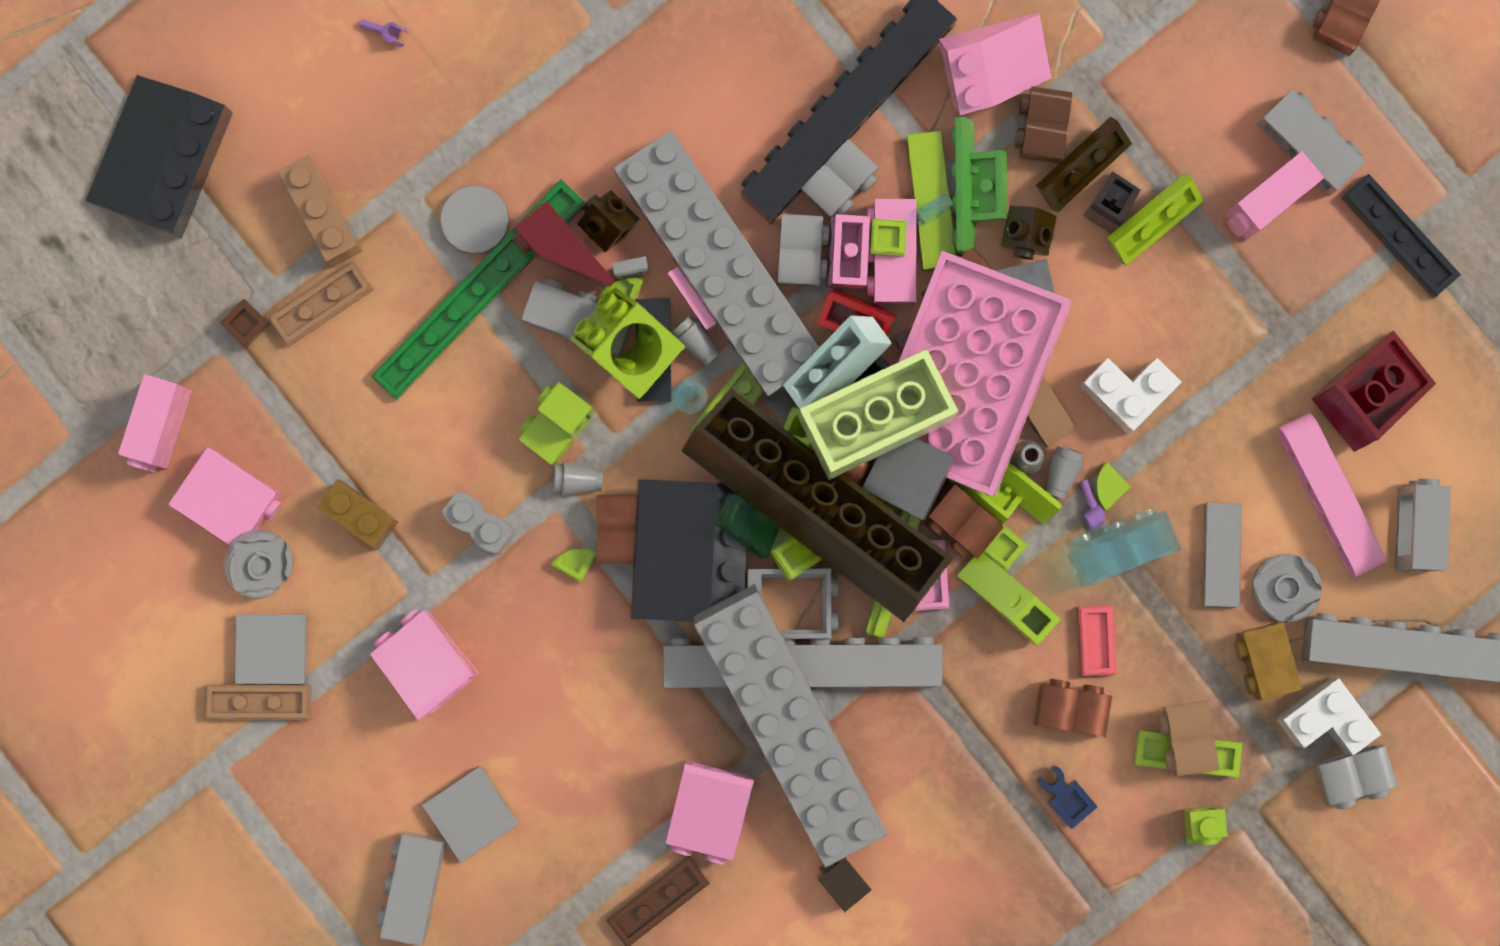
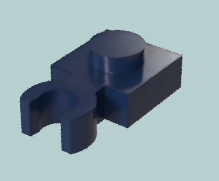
(1069, 800)

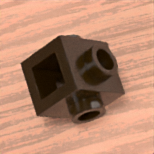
(607, 220)
(1028, 231)

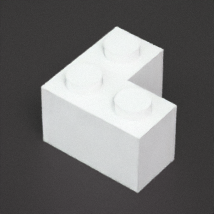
(1126, 400)
(1329, 709)

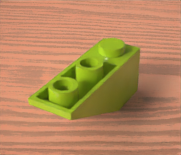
(1009, 598)

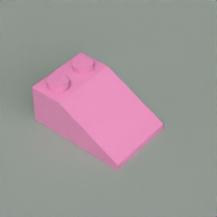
(994, 62)

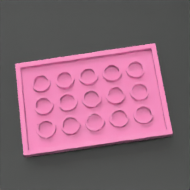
(991, 351)

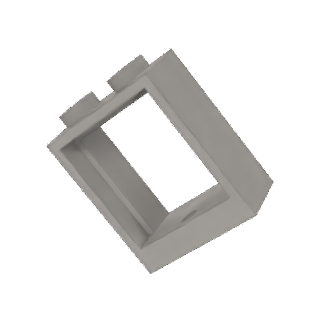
(1423, 526)
(829, 590)

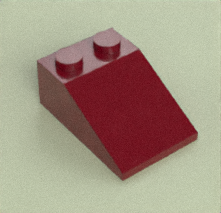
(554, 241)
(1374, 392)

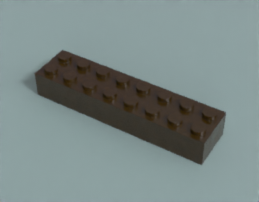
(825, 515)

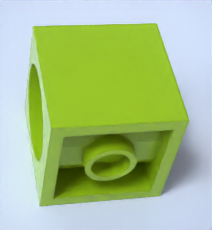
(648, 357)

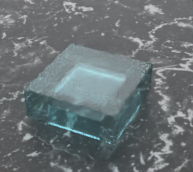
(934, 209)

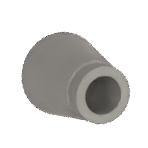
(696, 340)
(1020, 462)
(1063, 470)
(575, 479)

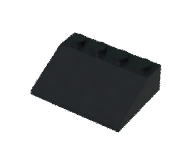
(159, 155)
(680, 553)

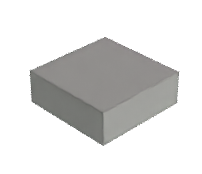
(630, 268)

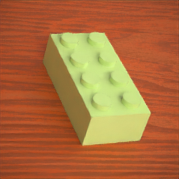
(877, 414)

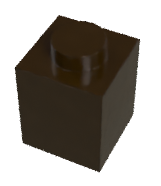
(843, 883)

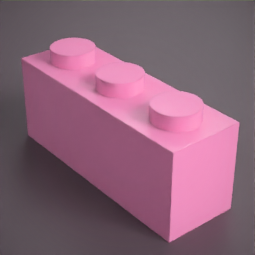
(894, 276)

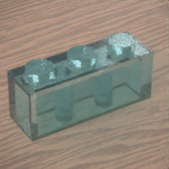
(1122, 547)

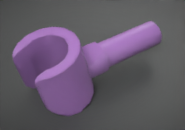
(388, 31)
(1096, 515)

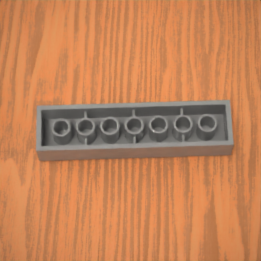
(717, 262)
(789, 725)

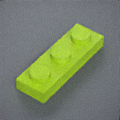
(1155, 219)
(1151, 747)

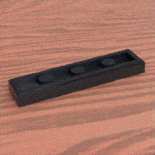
(1401, 236)

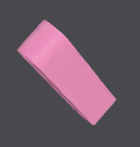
(1331, 495)

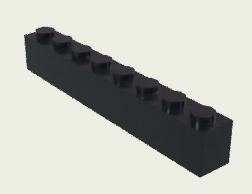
(848, 107)

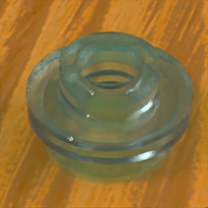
(682, 388)

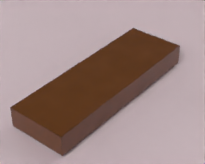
(658, 901)

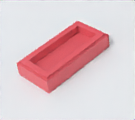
(1096, 640)

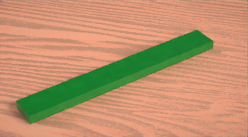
(466, 302)

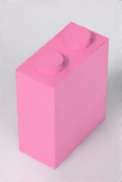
(1273, 196)
(154, 423)
(225, 497)

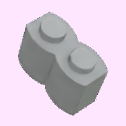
(840, 180)
(801, 250)
(472, 517)
(1354, 776)

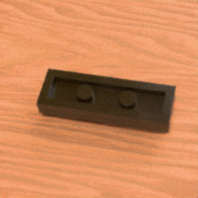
(1083, 164)

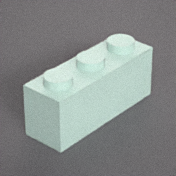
(838, 360)

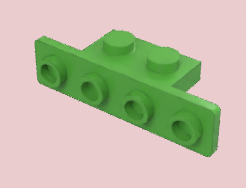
(979, 185)

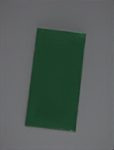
(747, 525)

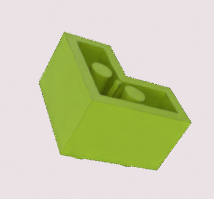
(558, 423)

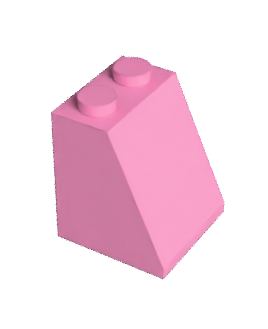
(423, 663)
(709, 812)

